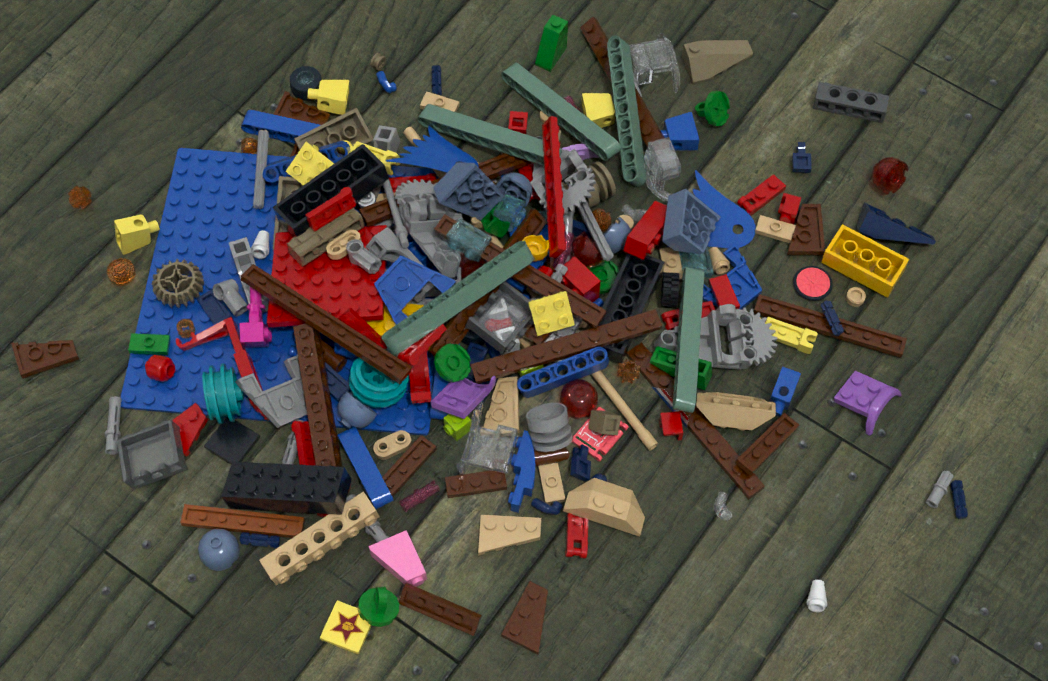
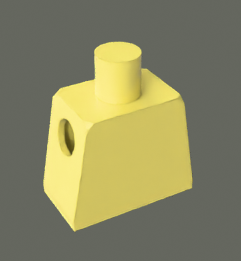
(331, 96)
(599, 108)
(134, 232)

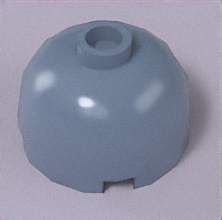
(516, 186)
(617, 235)
(354, 412)
(218, 549)

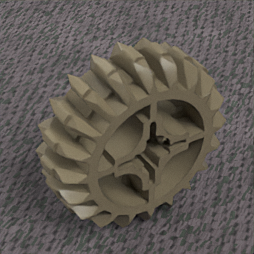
(171, 276)

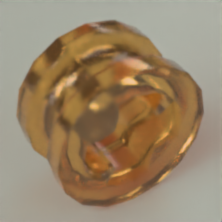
(249, 145)
(184, 323)

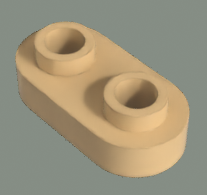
(337, 248)
(393, 446)

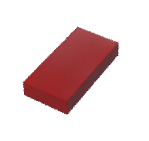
(723, 291)

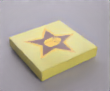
(345, 628)

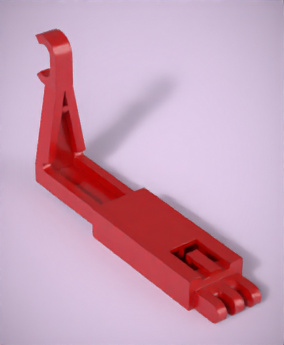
(242, 358)

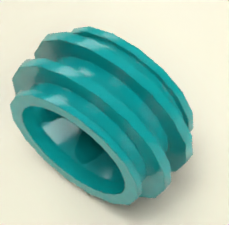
(375, 387)
(222, 393)

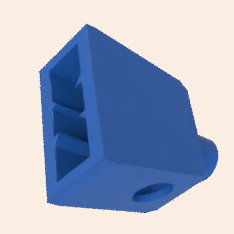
(681, 132)
(784, 389)

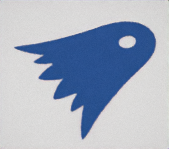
(434, 154)
(730, 215)

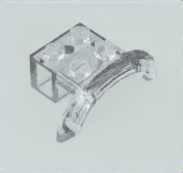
(653, 58)
(660, 165)
(488, 447)

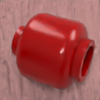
(160, 368)

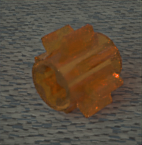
(79, 197)
(602, 218)
(628, 370)

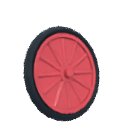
(812, 283)

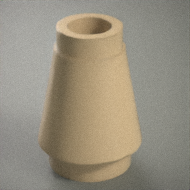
(719, 262)

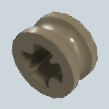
(378, 61)

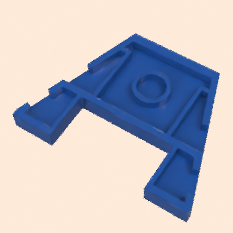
(741, 279)
(404, 281)

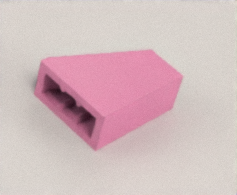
(400, 558)

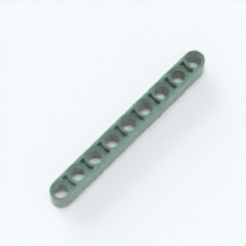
(567, 115)
(627, 121)
(483, 133)
(457, 297)
(688, 340)

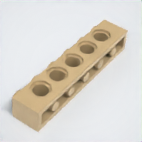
(308, 539)

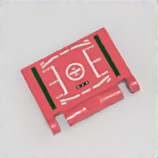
(596, 441)

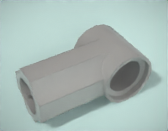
(361, 256)
(229, 294)

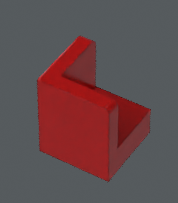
(671, 424)

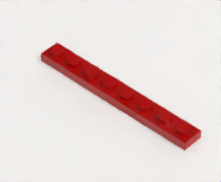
(553, 187)

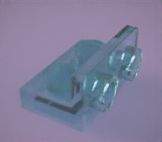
(511, 210)
(468, 239)
(697, 261)

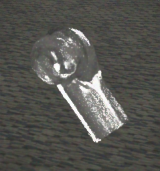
(635, 214)
(720, 507)

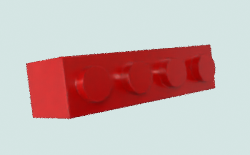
(647, 231)

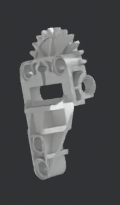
(578, 188)
(417, 203)
(747, 333)

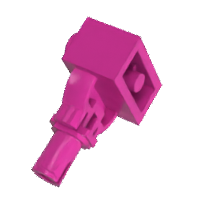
(255, 332)

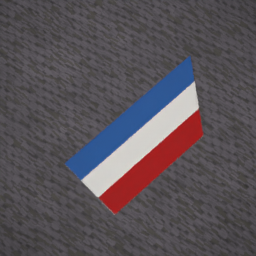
(669, 402)

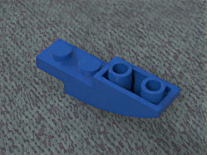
(525, 471)

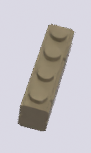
(313, 244)

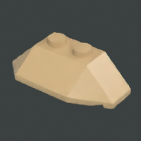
(735, 410)
(606, 505)

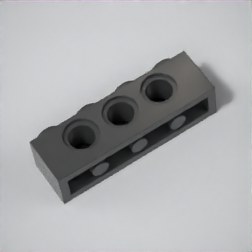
(851, 102)

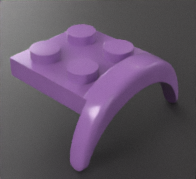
(462, 397)
(865, 397)

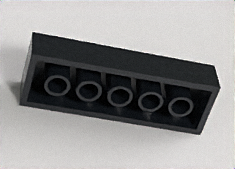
(356, 170)
(630, 296)
(287, 487)

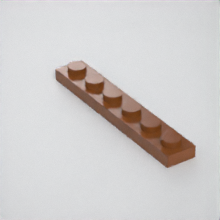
(242, 521)

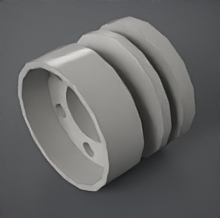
(549, 427)

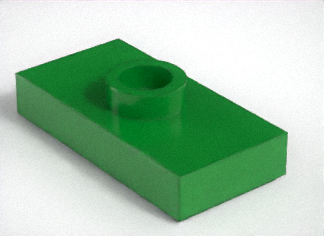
(149, 344)

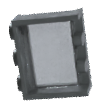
(502, 318)
(151, 454)

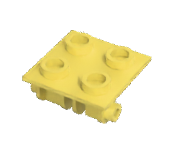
(308, 164)
(551, 313)

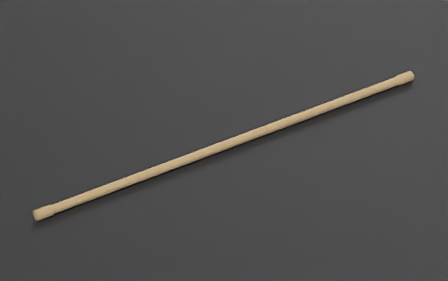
(644, 435)

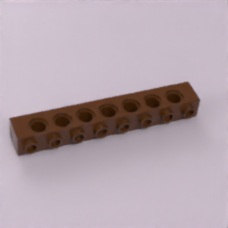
(317, 396)

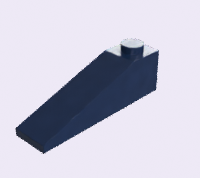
(878, 225)

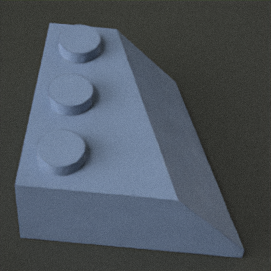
(468, 190)
(688, 223)

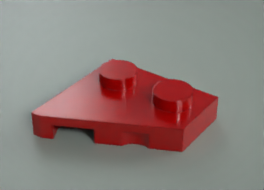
(190, 425)

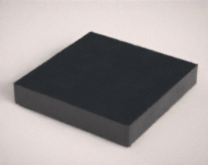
(232, 441)

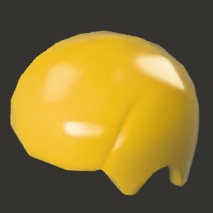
(538, 246)

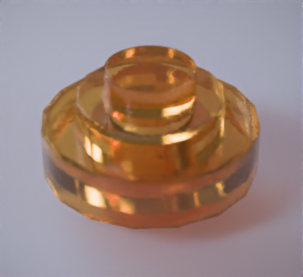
(121, 271)

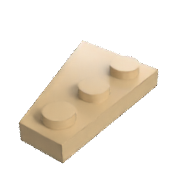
(504, 405)
(506, 531)

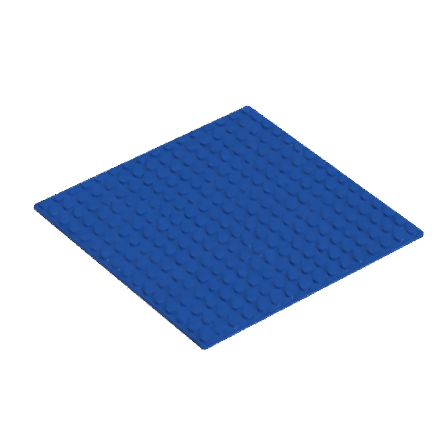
(203, 212)

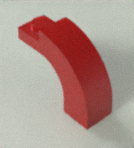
(420, 381)

